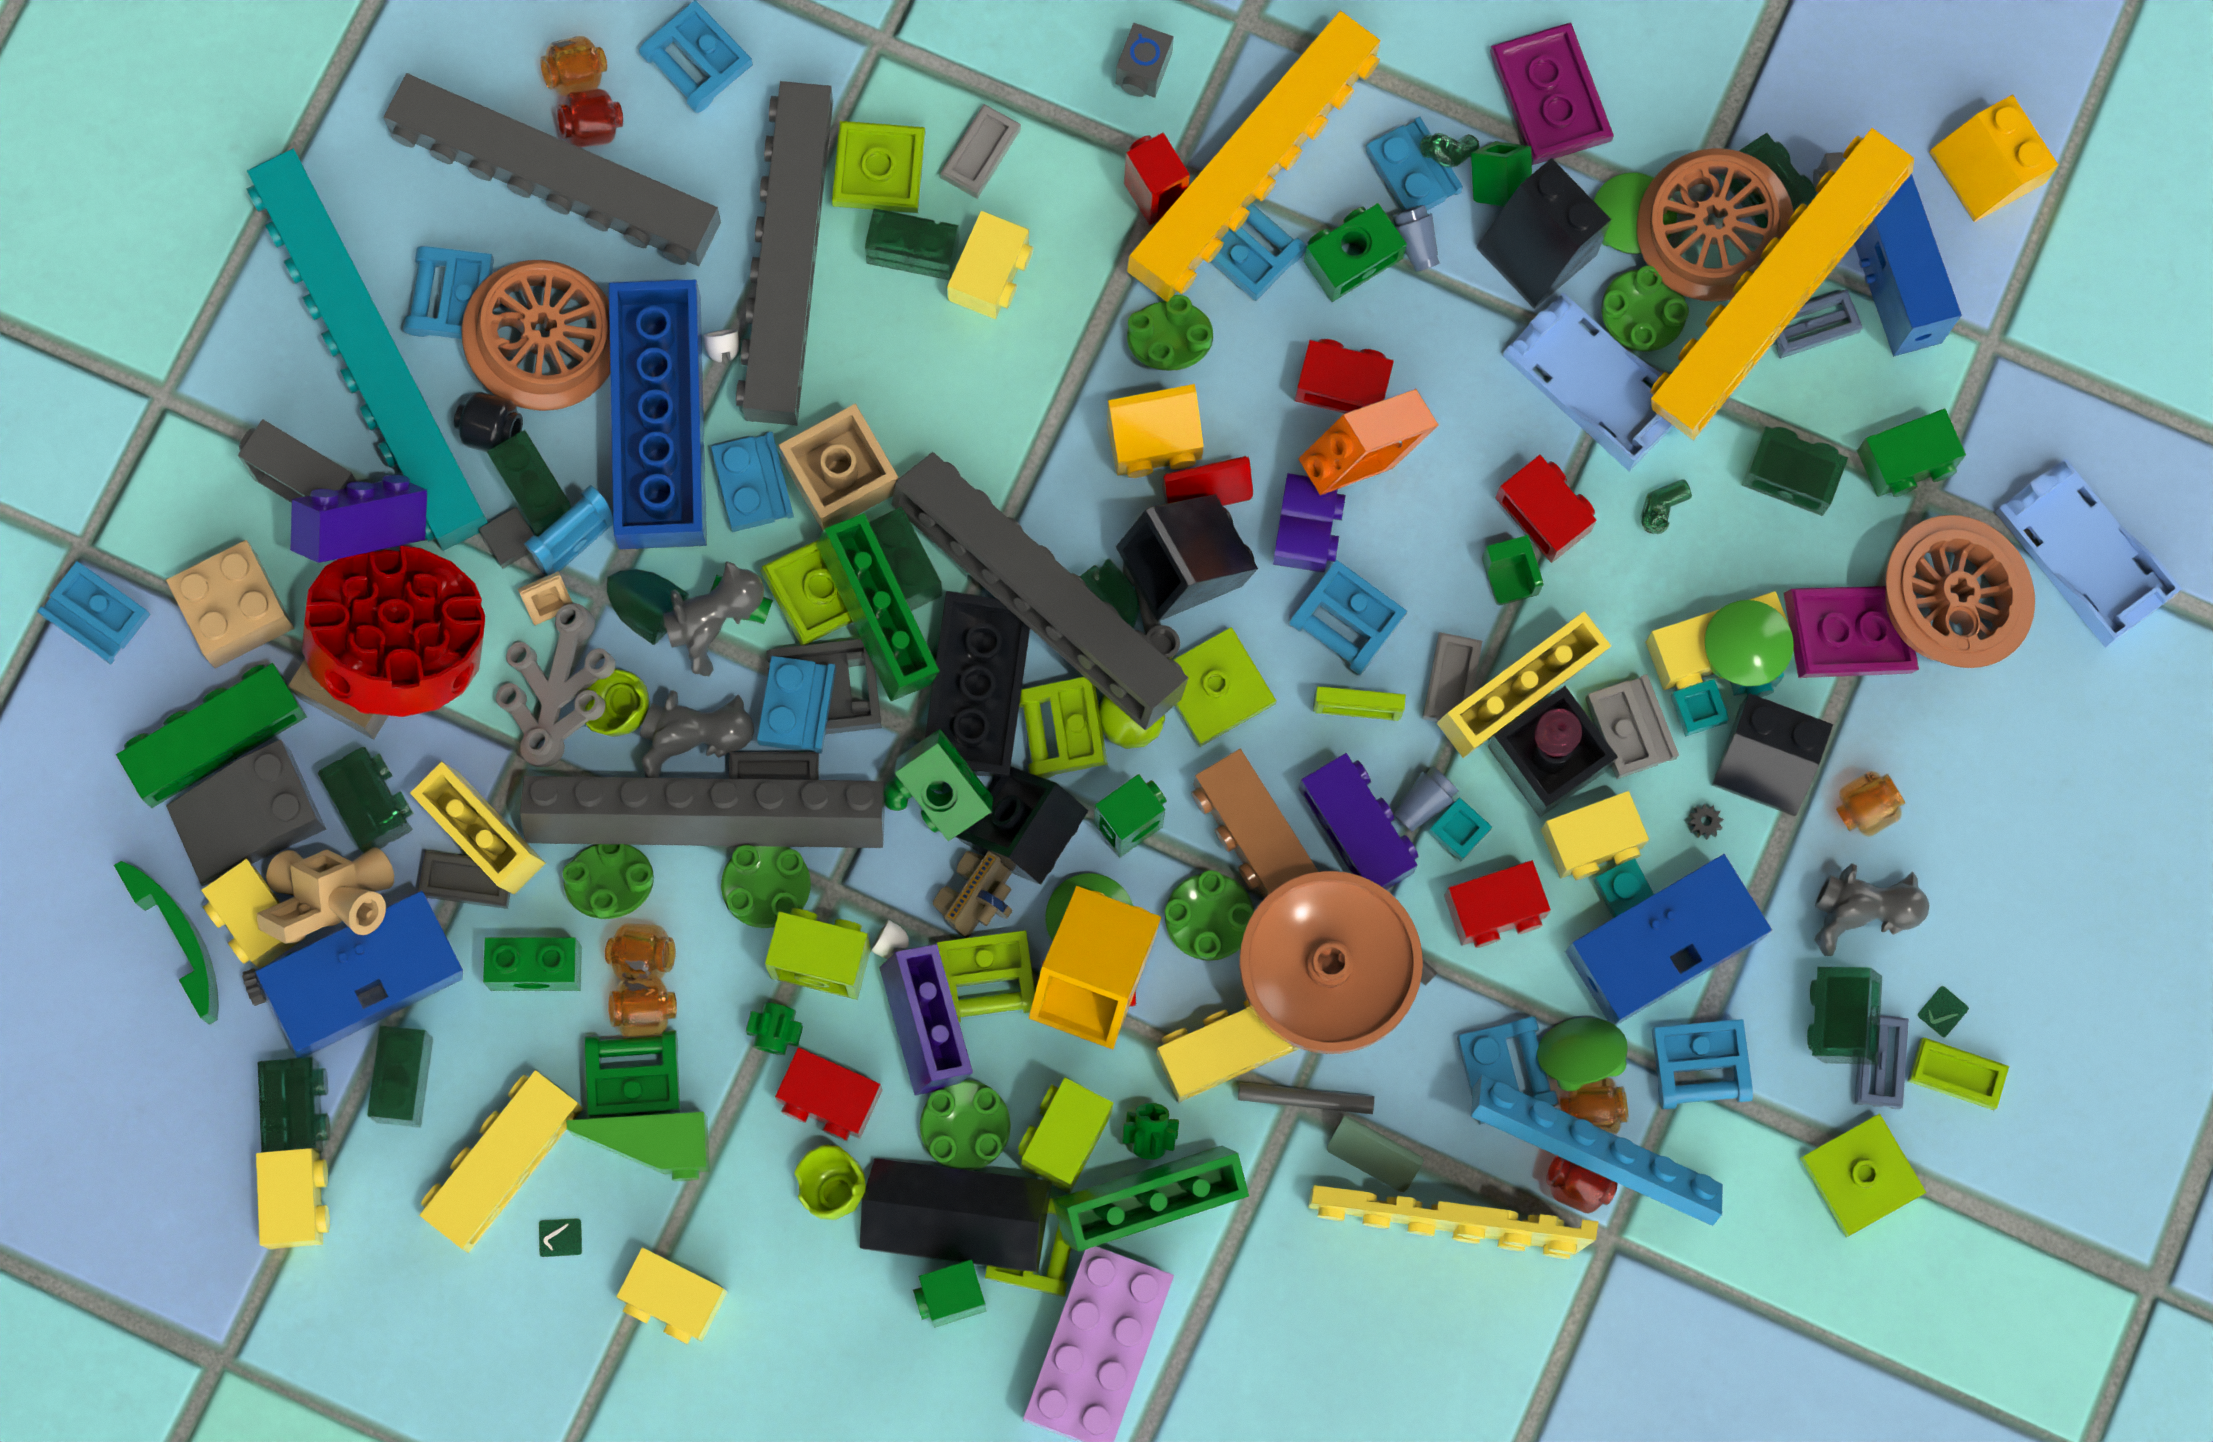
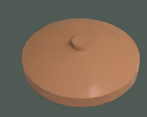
(1330, 962)

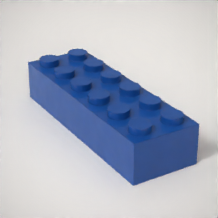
(657, 414)

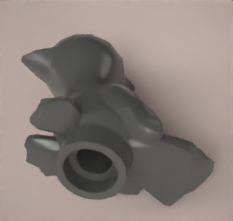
(702, 617)
(680, 729)
(1855, 903)

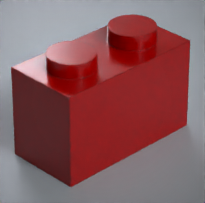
(1154, 176)
(1342, 377)
(1547, 507)
(1497, 904)
(828, 1095)

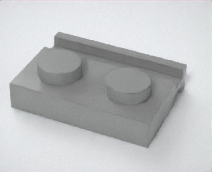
(1632, 725)

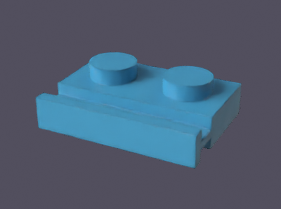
(1407, 173)
(752, 481)
(94, 612)
(796, 704)

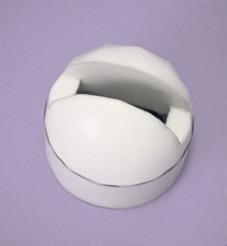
(722, 342)
(890, 940)

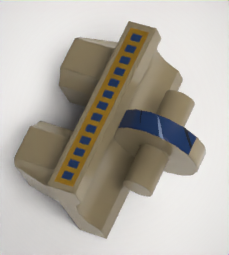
(980, 897)

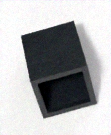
(1544, 233)
(1185, 555)

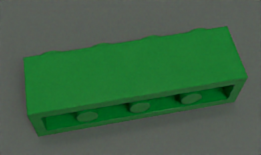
(877, 607)
(210, 734)
(1150, 1198)

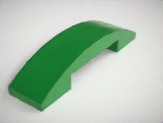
(201, 983)

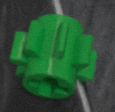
(774, 1028)
(1150, 1131)

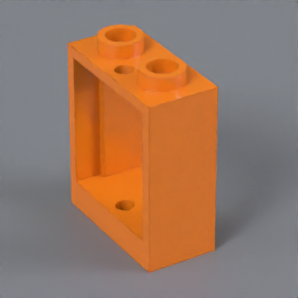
(1368, 441)

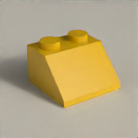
(1994, 158)
(1155, 431)

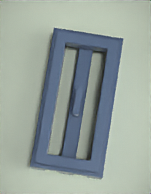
(1853, 327)
(1863, 1070)

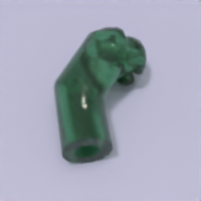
(1447, 150)
(1659, 503)

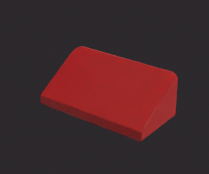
(1227, 479)

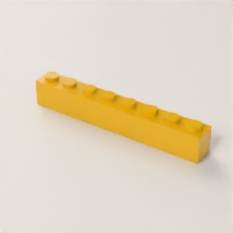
(1254, 156)
(1781, 283)

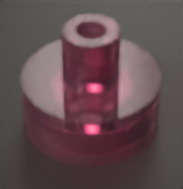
(1554, 741)

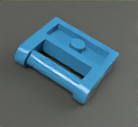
(705, 46)
(1252, 264)
(462, 276)
(571, 532)
(1356, 605)
(1702, 1048)
(1487, 1054)

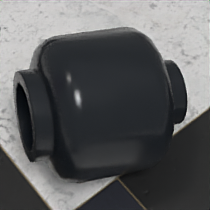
(487, 421)

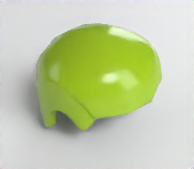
(625, 703)
(1122, 729)
(830, 1182)

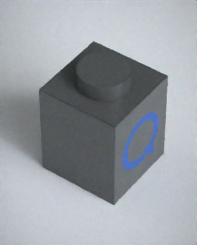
(1144, 61)

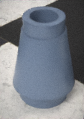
(1418, 232)
(1426, 798)

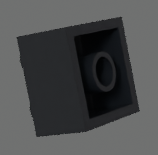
(1547, 778)

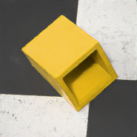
(1094, 967)

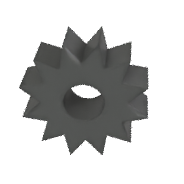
(1707, 813)
(253, 988)

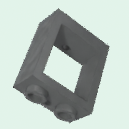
(288, 464)

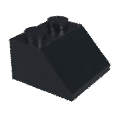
(1772, 754)
(1027, 824)

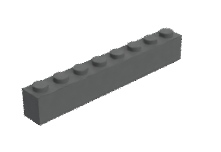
(552, 171)
(787, 253)
(1040, 590)
(703, 812)

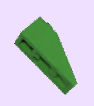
(661, 1142)

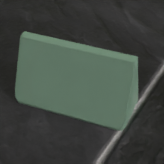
(1375, 1154)

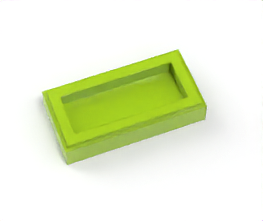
(1359, 703)
(1958, 1073)

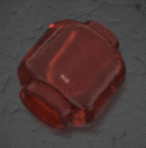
(589, 118)
(1579, 1186)

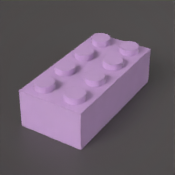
(1098, 1347)

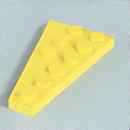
(1466, 1222)

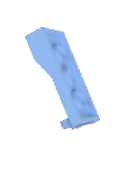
(1591, 380)
(2087, 553)

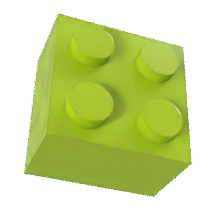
(818, 953)
(1066, 1134)

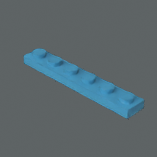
(1597, 1150)

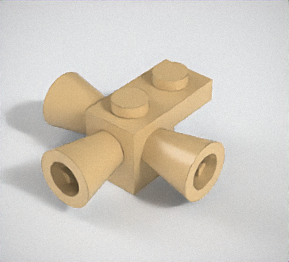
(325, 893)

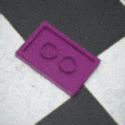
(1551, 93)
(1845, 633)

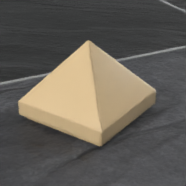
(545, 597)

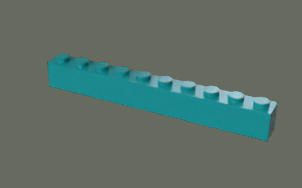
(365, 345)

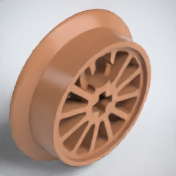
(1683, 174)
(487, 351)
(1956, 594)

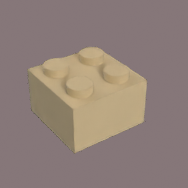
(839, 467)
(230, 604)

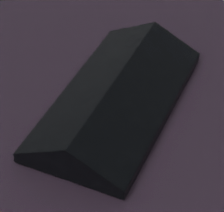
(979, 681)
(954, 1215)

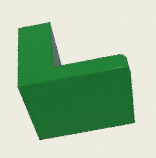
(1499, 171)
(1512, 570)

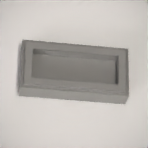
(980, 151)
(1451, 674)

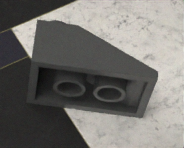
(245, 812)

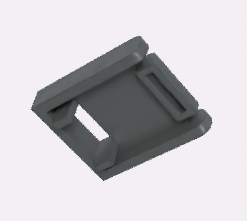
(843, 714)

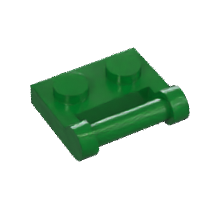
(632, 1088)

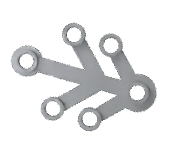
(557, 690)

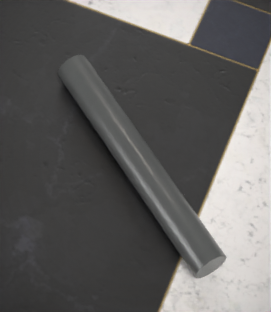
(1306, 1098)

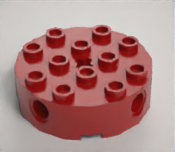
(393, 631)

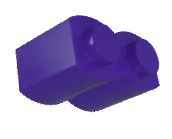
(1306, 525)

